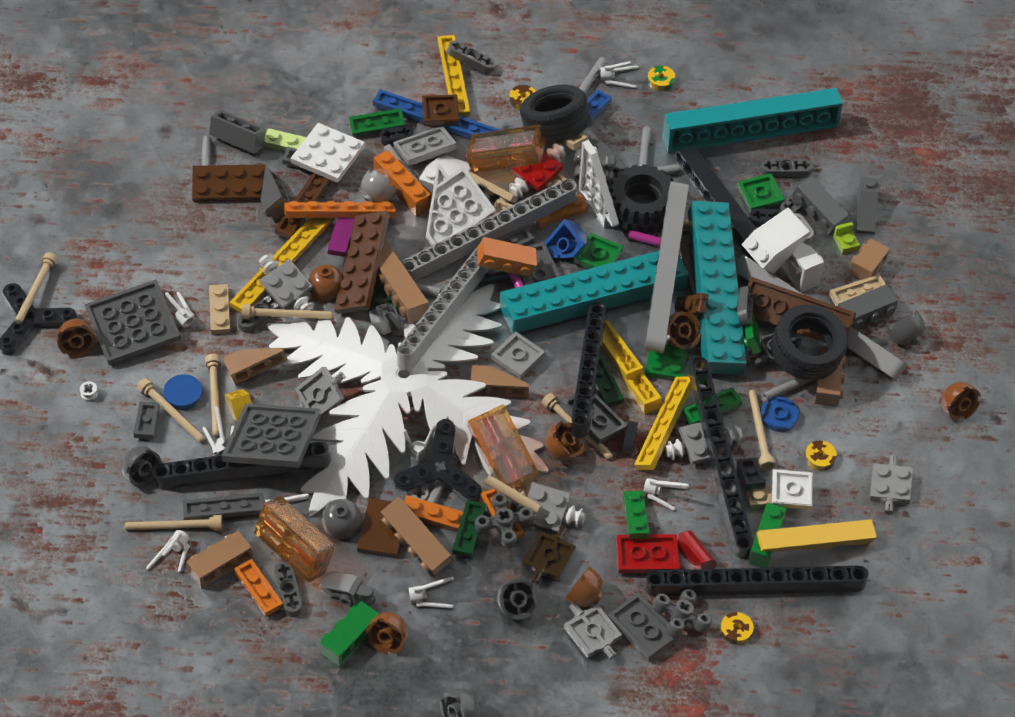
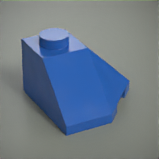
(566, 240)

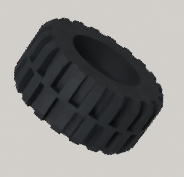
(643, 181)

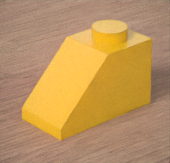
(236, 401)

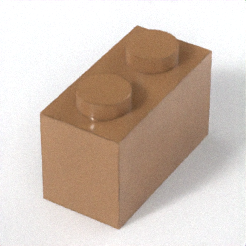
(869, 260)

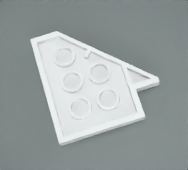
(594, 186)
(455, 205)

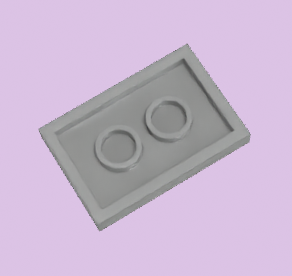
(425, 145)

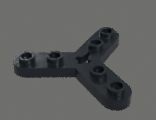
(42, 318)
(426, 472)

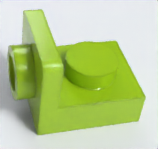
(845, 238)

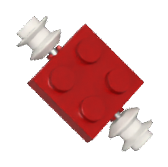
(538, 174)

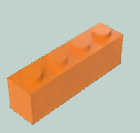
(409, 191)

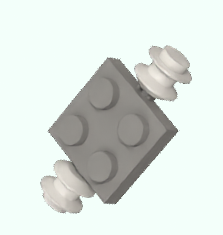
(285, 283)
(695, 443)
(553, 507)

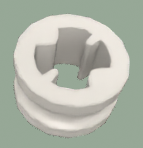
(88, 386)

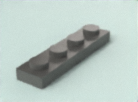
(226, 506)

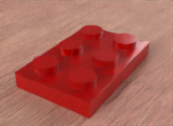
(647, 555)

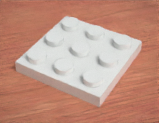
(327, 152)

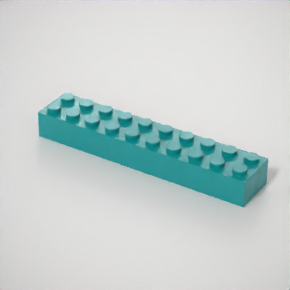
(752, 120)
(716, 275)
(572, 293)

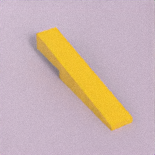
(630, 371)
(817, 536)

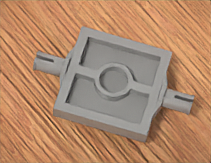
(321, 391)
(891, 484)
(592, 631)

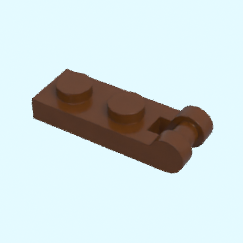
(693, 303)

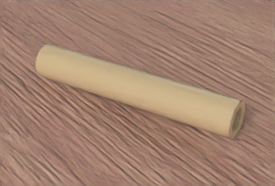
(512, 493)

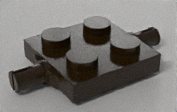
(549, 555)

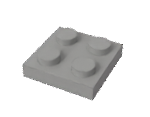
(517, 355)

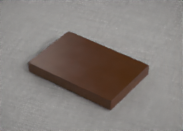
(375, 536)

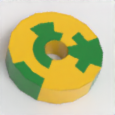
(661, 78)

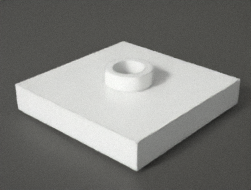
(792, 489)

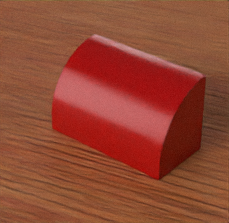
(695, 551)

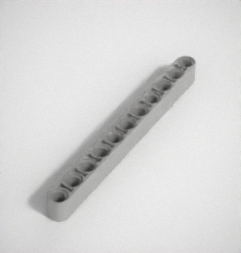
(502, 223)
(666, 267)
(440, 313)
(856, 341)

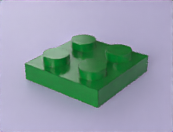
(760, 192)
(598, 252)
(666, 364)

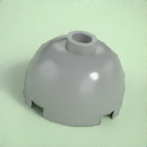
(377, 187)

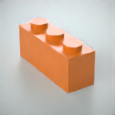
(506, 257)

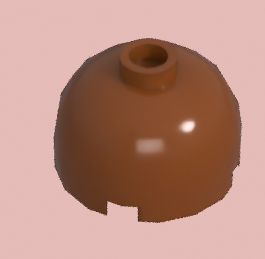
(325, 282)
(683, 330)
(76, 338)
(960, 400)
(562, 443)
(586, 589)
(387, 632)

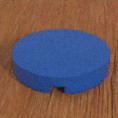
(183, 391)
(779, 414)

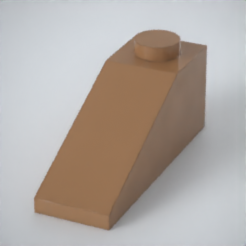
(251, 362)
(498, 383)

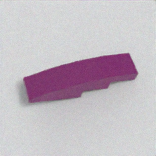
(340, 237)

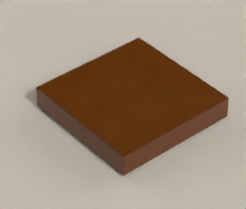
(440, 110)

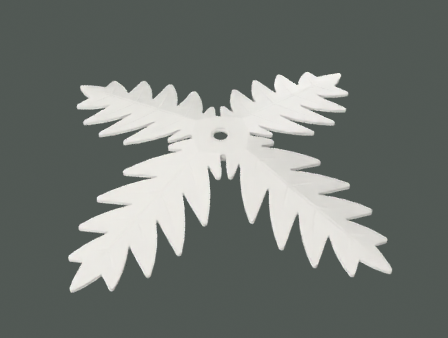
(381, 408)

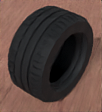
(558, 110)
(817, 320)

